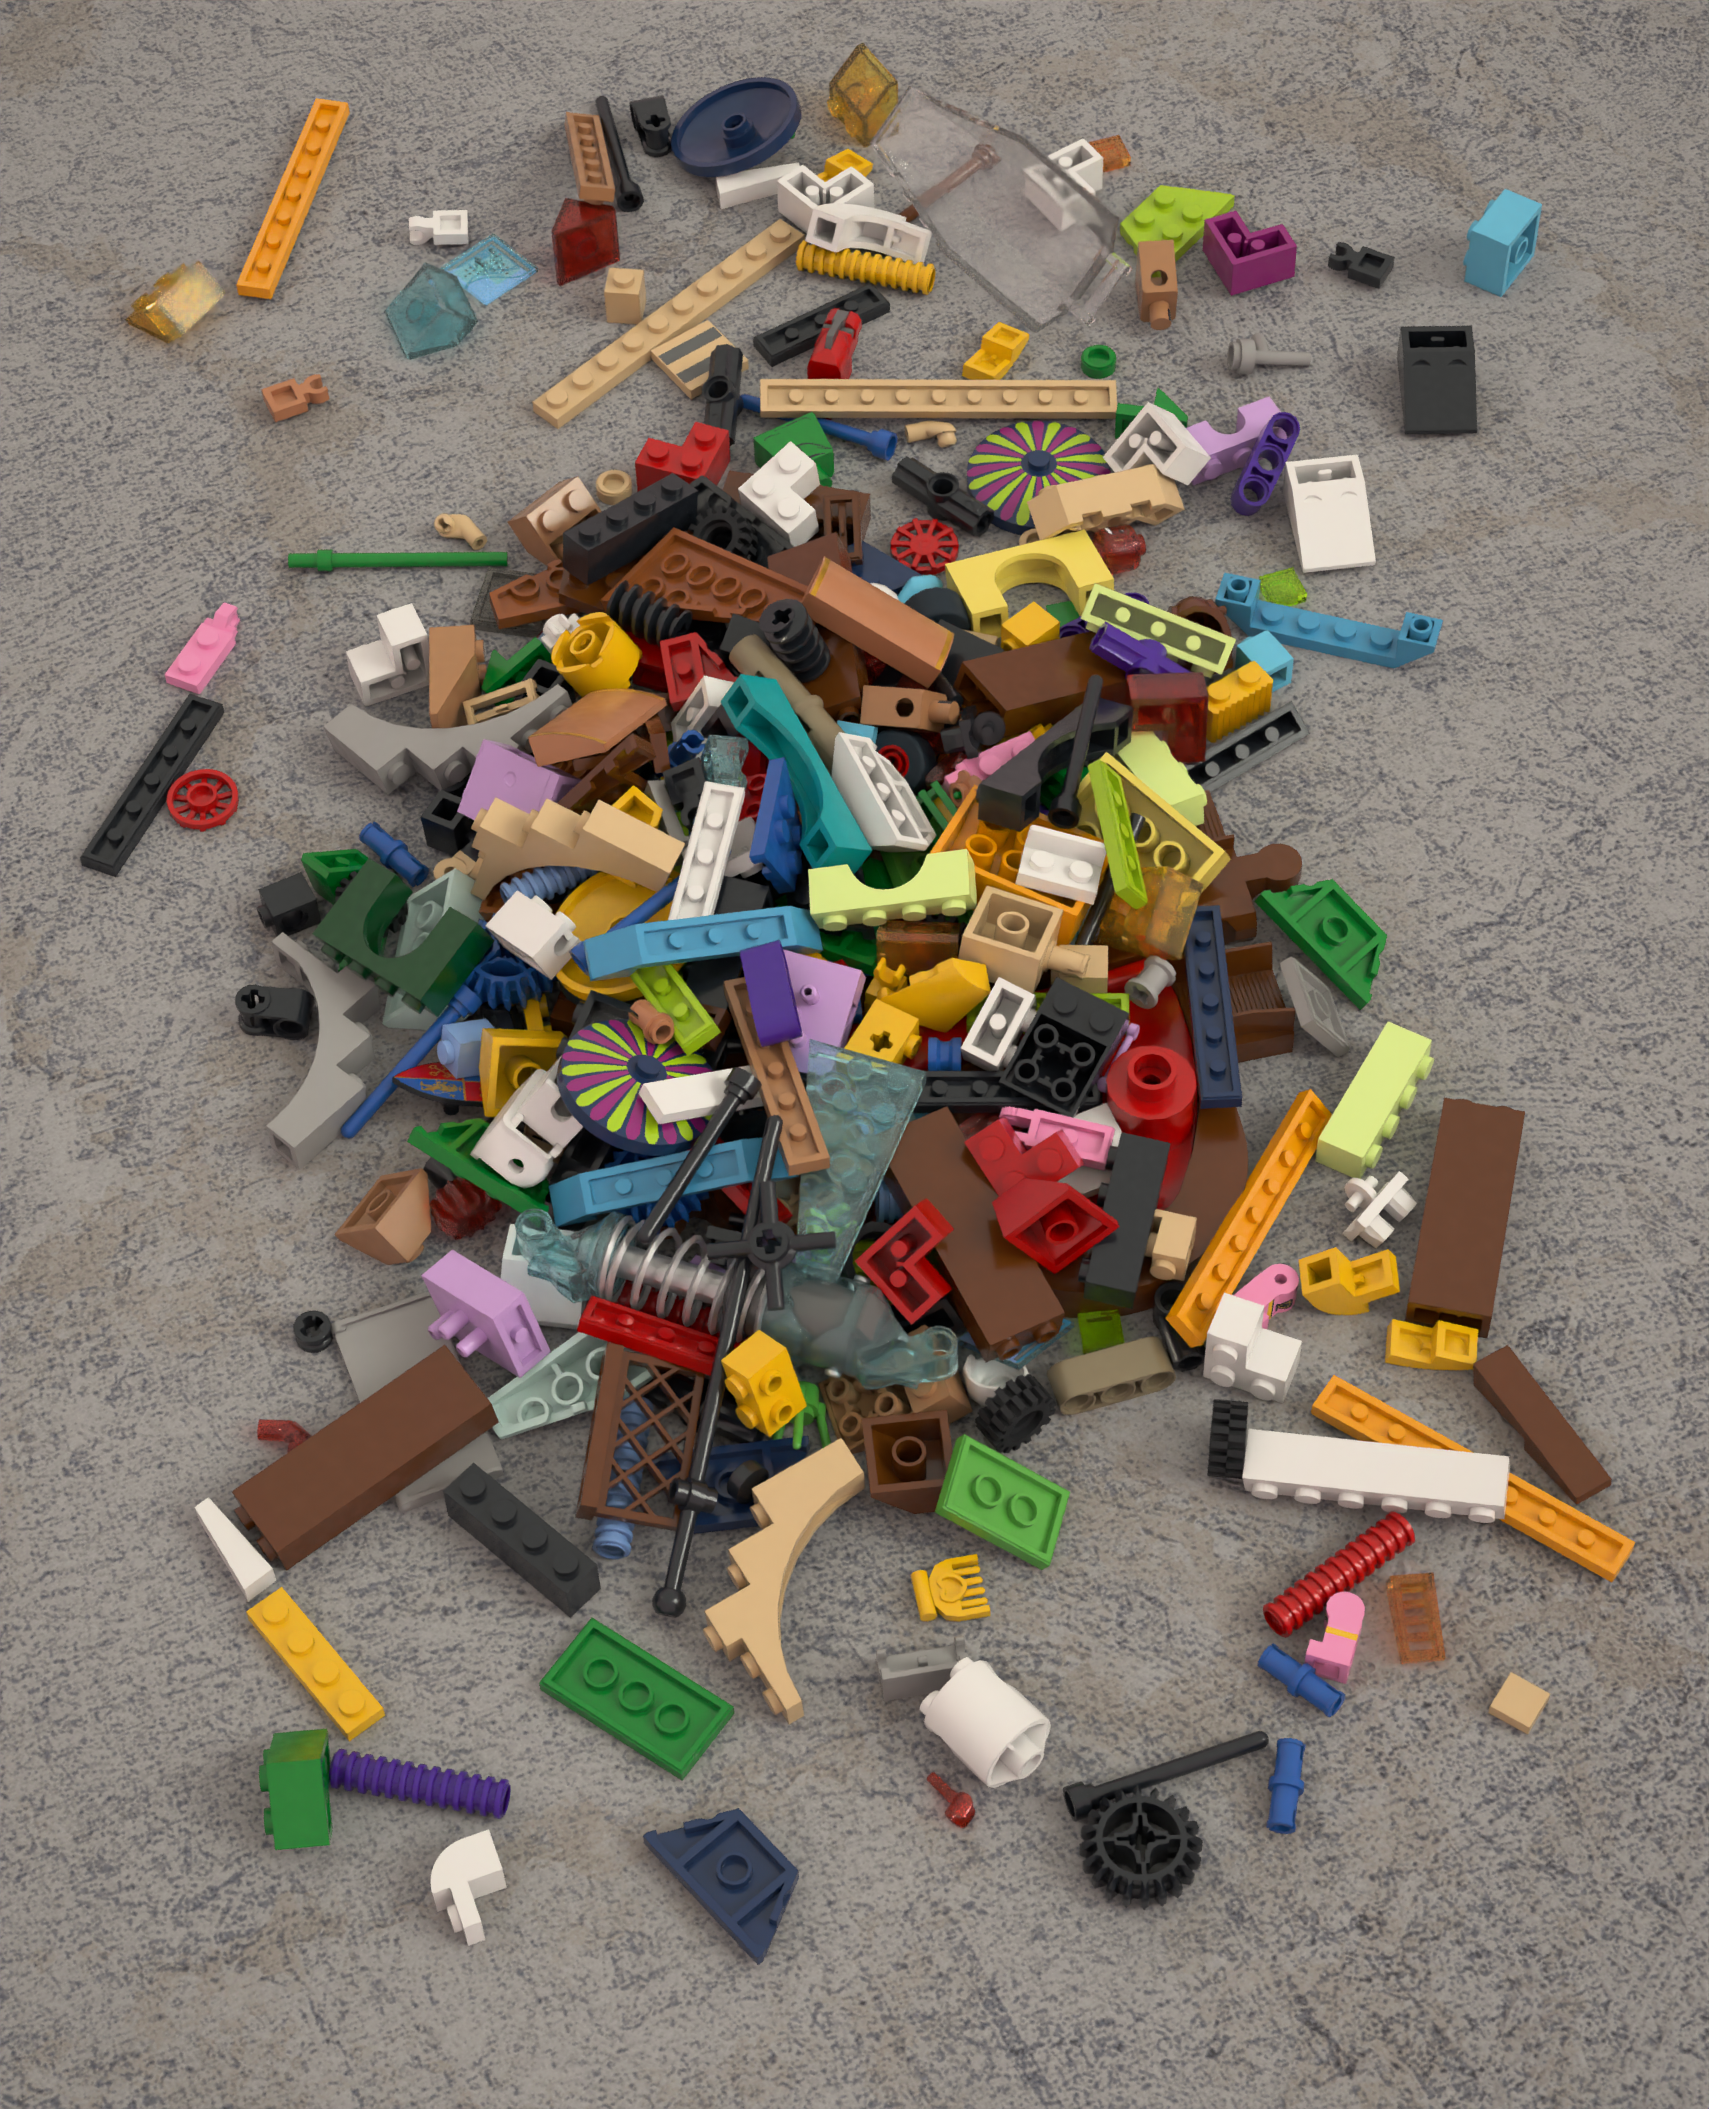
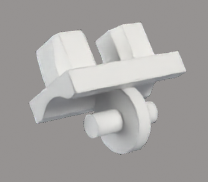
(1369, 1223)

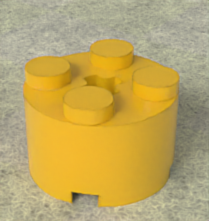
(596, 655)

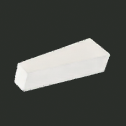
(750, 184)
(244, 1562)

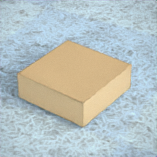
(1519, 1703)

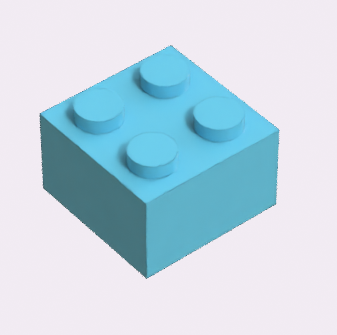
(1502, 242)

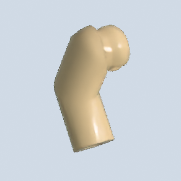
(931, 429)
(460, 527)

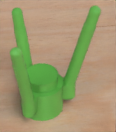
(812, 1411)

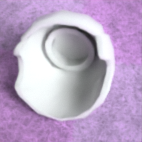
(985, 1378)

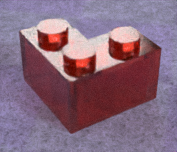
(1171, 705)

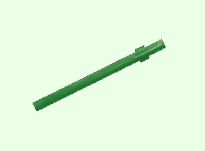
(328, 560)

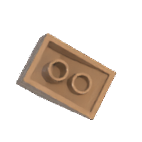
(454, 673)

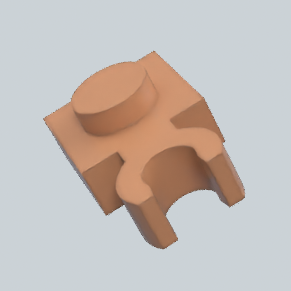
(291, 399)

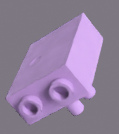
(513, 778)
(825, 1002)
(484, 1314)

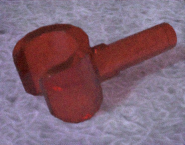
(961, 1808)

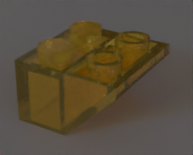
(176, 302)
(1161, 924)

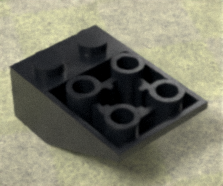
(1437, 379)
(1065, 1048)

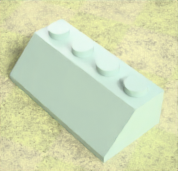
(424, 913)

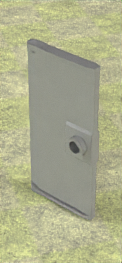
(384, 1346)

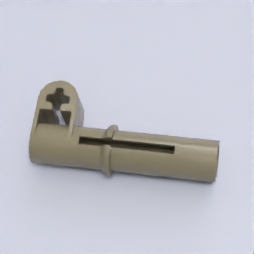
(755, 658)

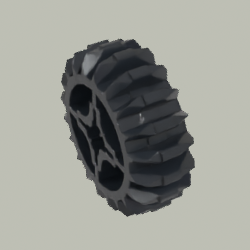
(1175, 1842)

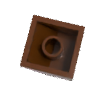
(908, 1458)

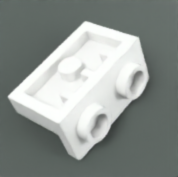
(1061, 864)

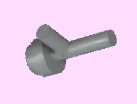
(1247, 352)

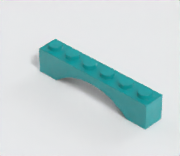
(768, 720)

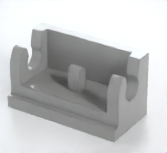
(917, 1671)

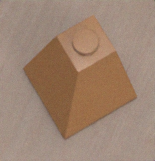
(391, 1218)

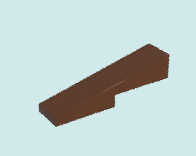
(1544, 1429)

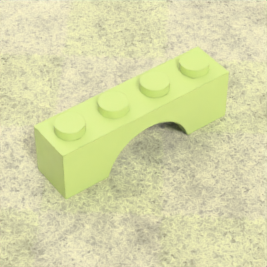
(941, 886)

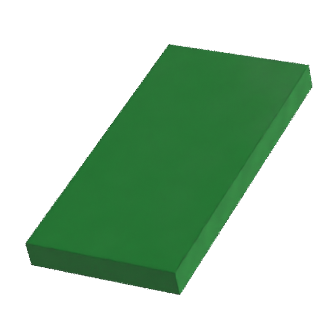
(637, 1698)

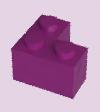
(1248, 258)

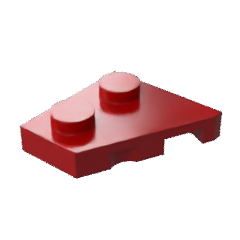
(685, 664)

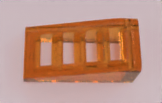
(1413, 1583)

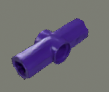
(1132, 655)

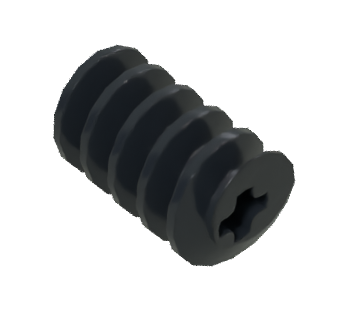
(644, 617)
(795, 639)

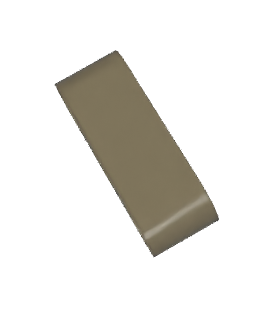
(1111, 1375)

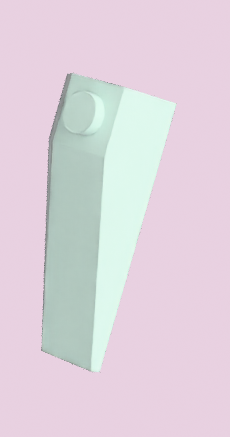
(556, 1387)

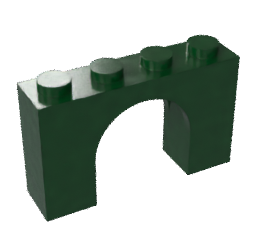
(424, 976)

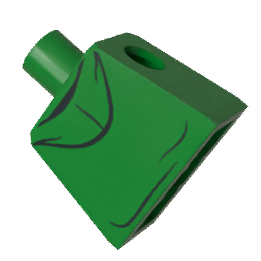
(807, 436)

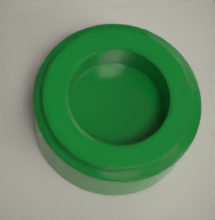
(1098, 361)

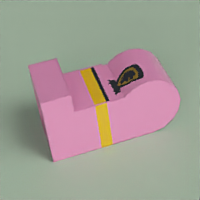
(1274, 1289)
(1343, 1628)

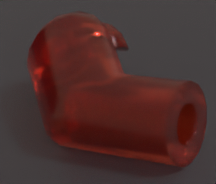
(282, 1430)

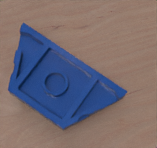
(778, 830)

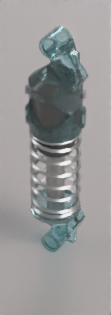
(824, 1323)

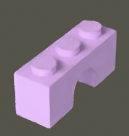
(1232, 450)

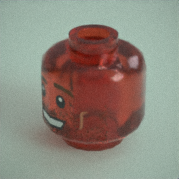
(1120, 548)

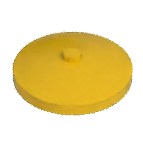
(594, 910)

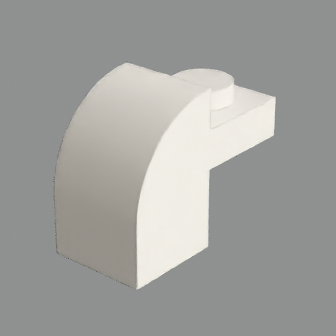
(463, 1874)

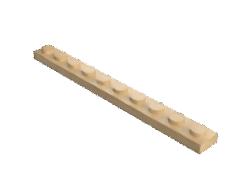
(670, 320)
(938, 398)

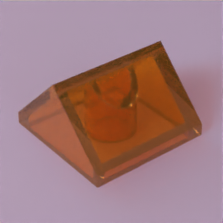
(917, 944)

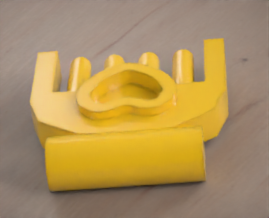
(947, 1589)

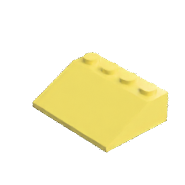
(1166, 834)

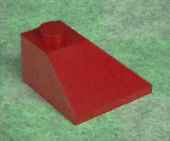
(1051, 1221)

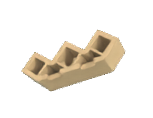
(1105, 502)

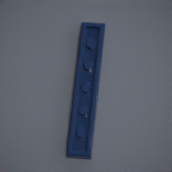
(1211, 1011)

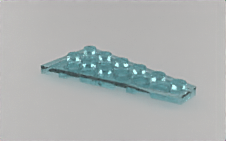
(861, 1116)

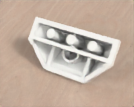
(879, 797)

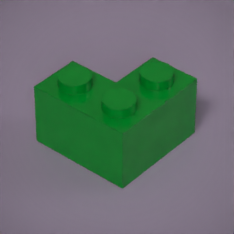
(298, 1789)

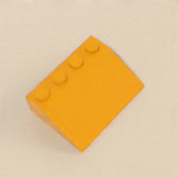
(998, 856)

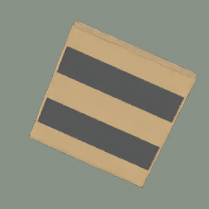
(688, 355)

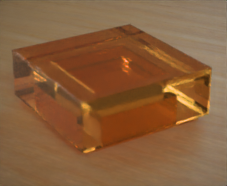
(1113, 152)

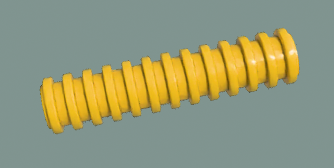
(866, 268)

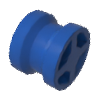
(944, 1054)

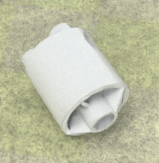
(987, 1724)

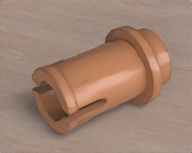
(656, 1026)

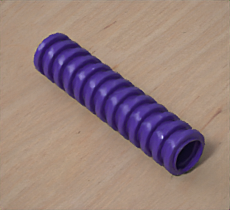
(419, 1783)

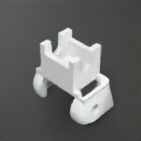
(543, 1110)

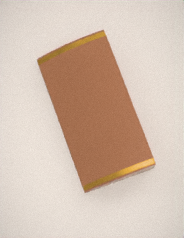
(877, 622)
(593, 724)

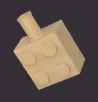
(1018, 940)

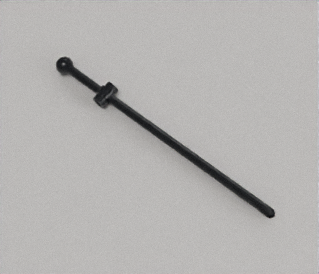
(693, 1493)

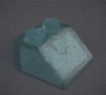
(430, 313)

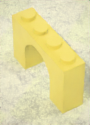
(1062, 561)

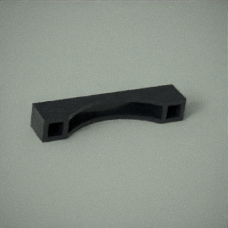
(1013, 791)
(441, 822)

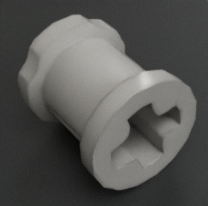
(1150, 982)

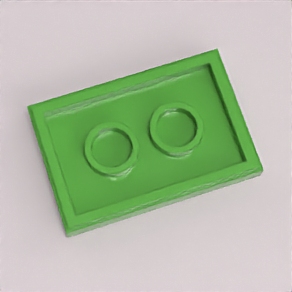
(1002, 1502)

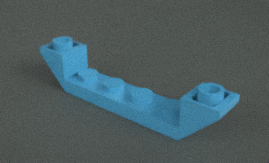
(1326, 632)
(699, 938)
(644, 1181)

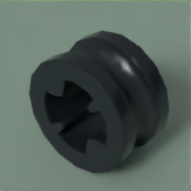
(313, 1319)

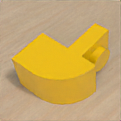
(1347, 1286)

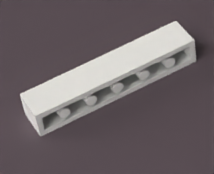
(1376, 1474)

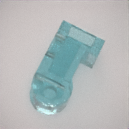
(724, 760)

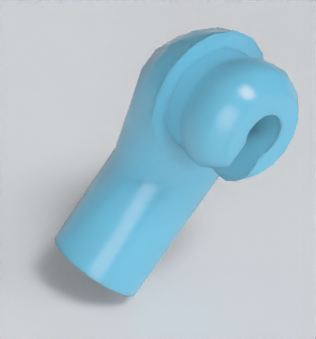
(917, 584)

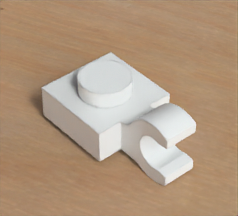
(445, 227)

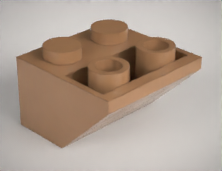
(549, 516)

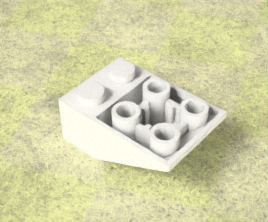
(1329, 513)

